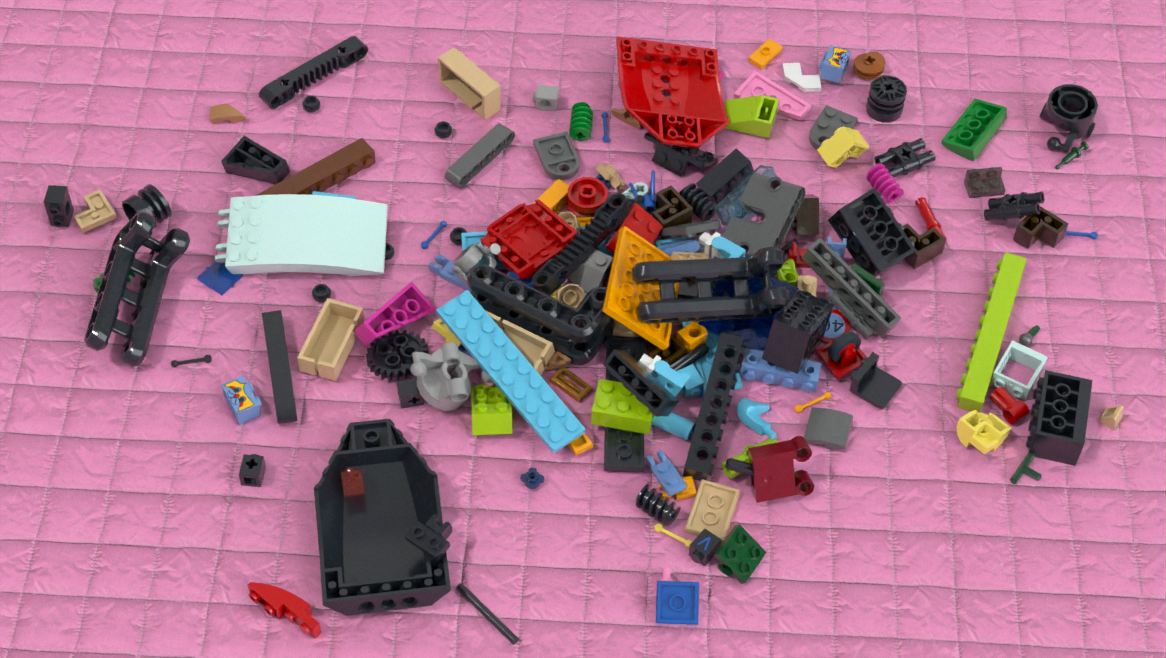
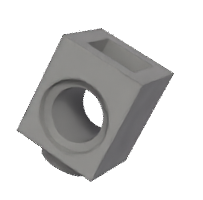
(546, 97)

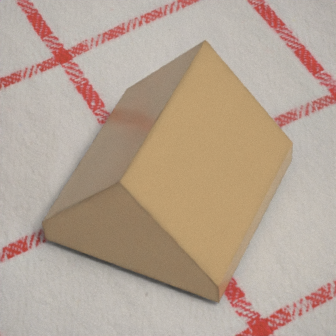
(1112, 416)

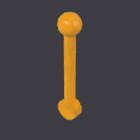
(798, 408)

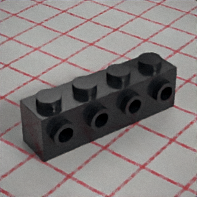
(640, 383)

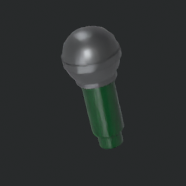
(1026, 338)

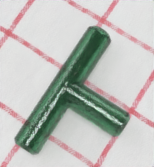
(1024, 469)

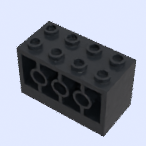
(872, 233)
(797, 331)
(1059, 417)

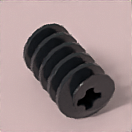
(701, 205)
(657, 507)

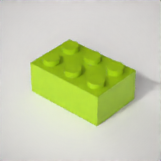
(619, 408)

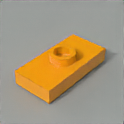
(765, 54)

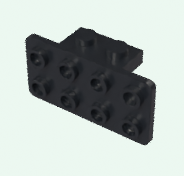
(678, 157)

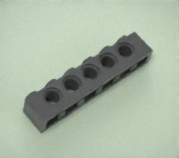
(851, 287)

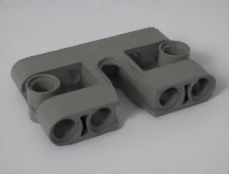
(774, 205)

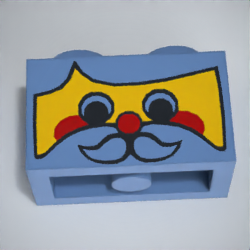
(834, 64)
(241, 399)

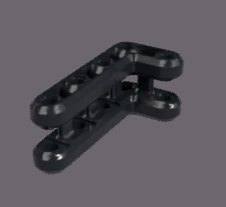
(703, 272)
(152, 285)
(565, 326)

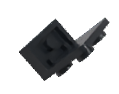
(873, 383)

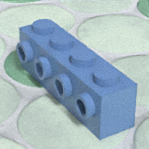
(757, 369)

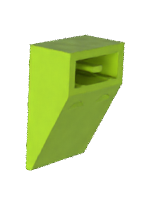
(752, 114)
(490, 411)

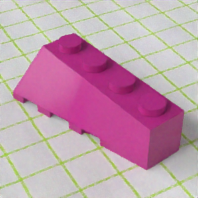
(400, 310)

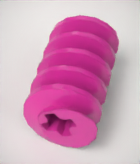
(883, 182)

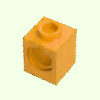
(692, 335)

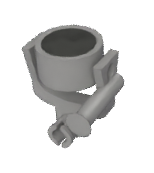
(470, 257)

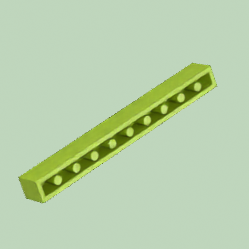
(991, 334)

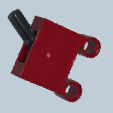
(773, 469)

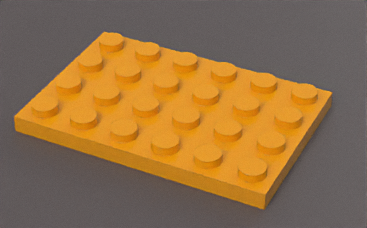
(625, 295)

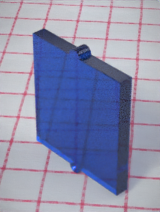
(219, 278)

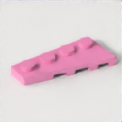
(788, 103)

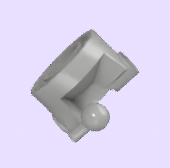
(444, 376)

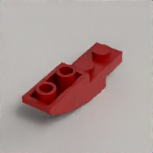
(281, 603)

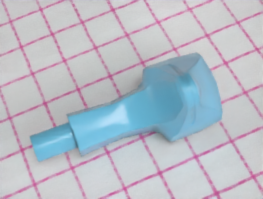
(748, 413)

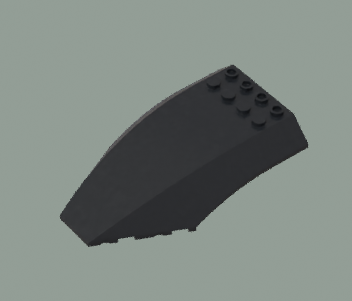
(362, 538)

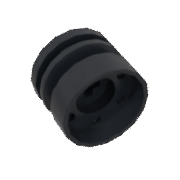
(886, 99)
(150, 201)

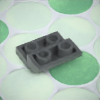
(828, 428)

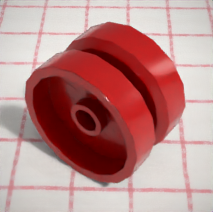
(586, 196)

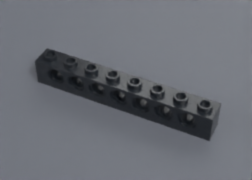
(727, 345)

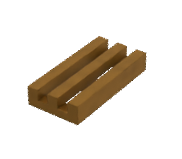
(568, 386)

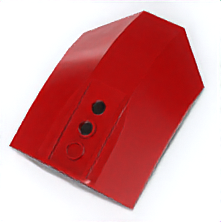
(695, 101)

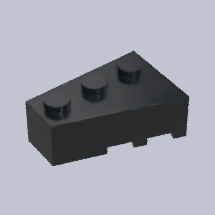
(255, 162)
(725, 176)

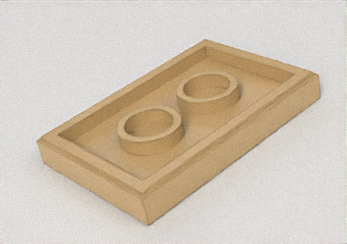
(712, 509)

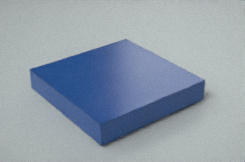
(677, 602)

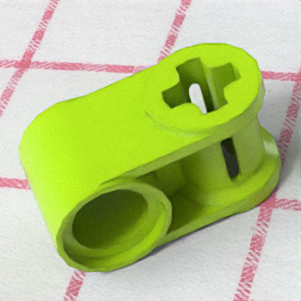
(788, 273)

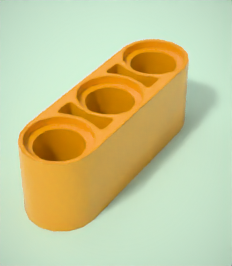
(555, 196)

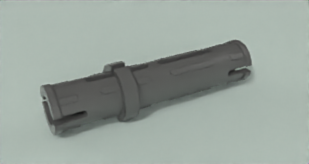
(847, 311)

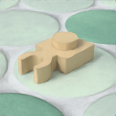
(609, 173)

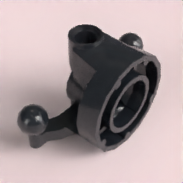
(1072, 110)

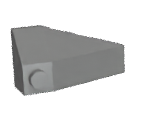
(592, 271)

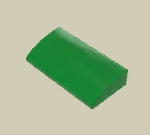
(975, 128)

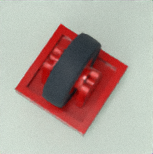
(842, 355)

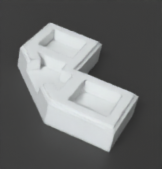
(805, 83)

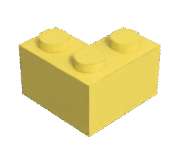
(843, 144)

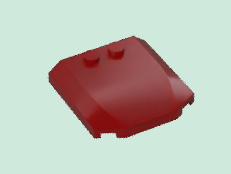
(528, 237)

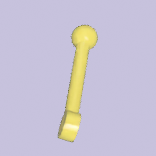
(659, 528)

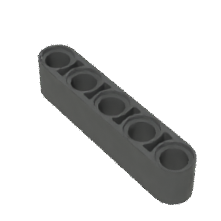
(479, 155)

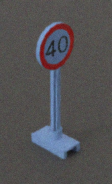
(837, 323)

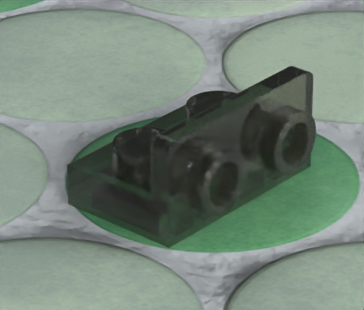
(984, 182)

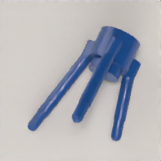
(649, 199)

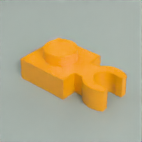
(690, 492)

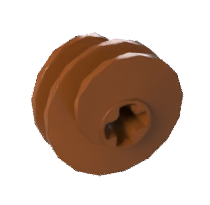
(869, 65)

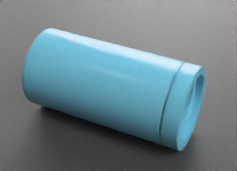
(675, 425)

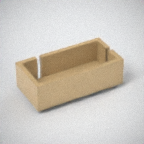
(469, 83)
(330, 339)
(533, 348)

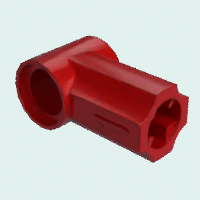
(1012, 409)

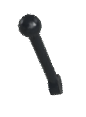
(207, 359)

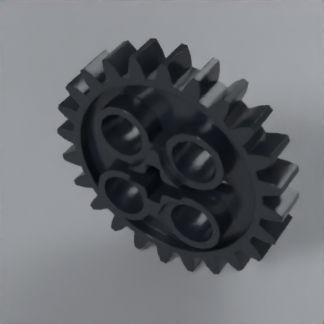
(387, 362)

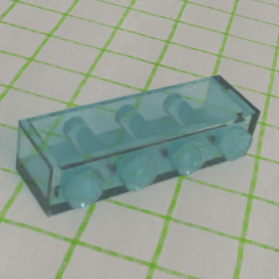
(730, 206)

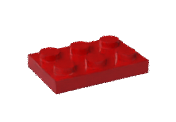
(640, 223)

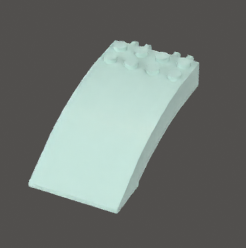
(303, 235)

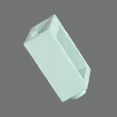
(1018, 353)

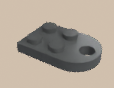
(828, 123)
(557, 153)
(689, 229)

